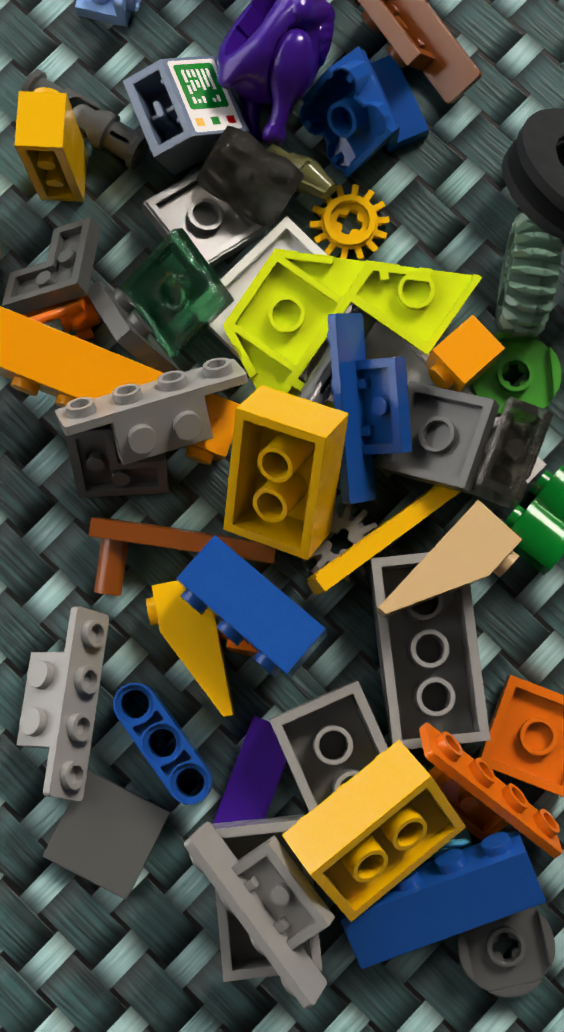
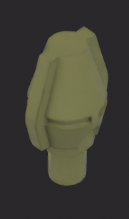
(315, 180)

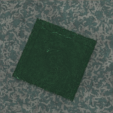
(177, 292)

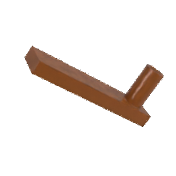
(117, 534)

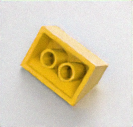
(374, 830)

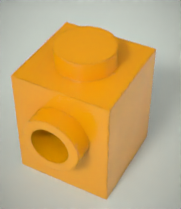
(463, 356)

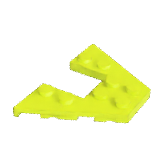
(288, 304)

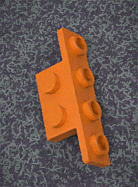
(482, 798)

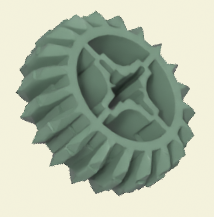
(527, 279)

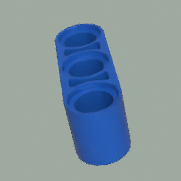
(142, 732)

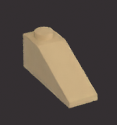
(462, 557)

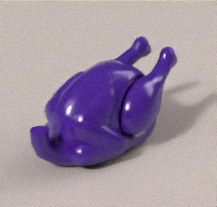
(274, 58)

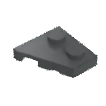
(129, 328)

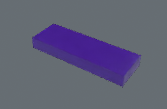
(253, 776)

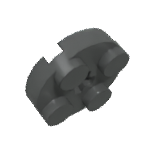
(527, 962)

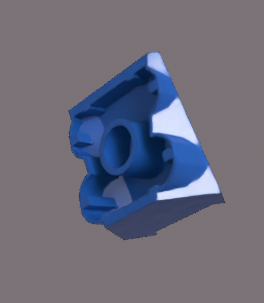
(348, 113)

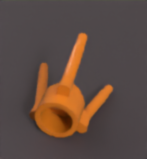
(74, 315)

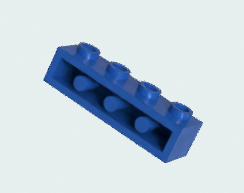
(446, 899)

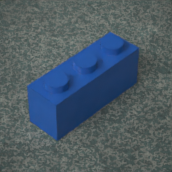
(250, 608)

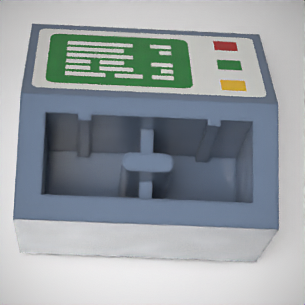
(182, 109)

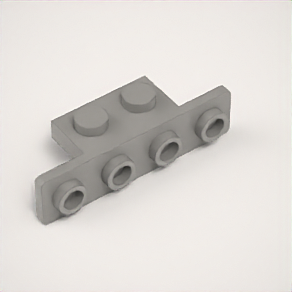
(155, 414)
(63, 703)
(270, 902)

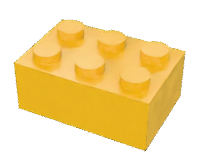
(284, 471)

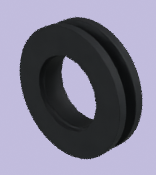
(535, 170)

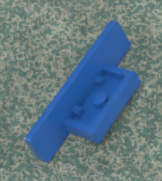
(376, 402)

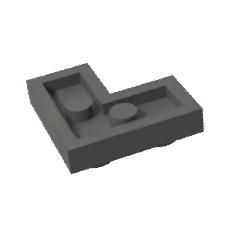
(61, 277)
(101, 472)

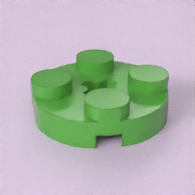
(531, 358)

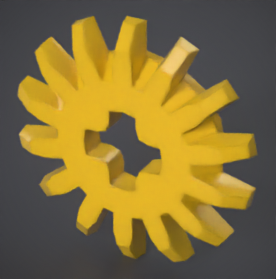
(341, 207)

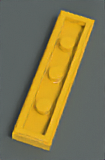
(379, 538)

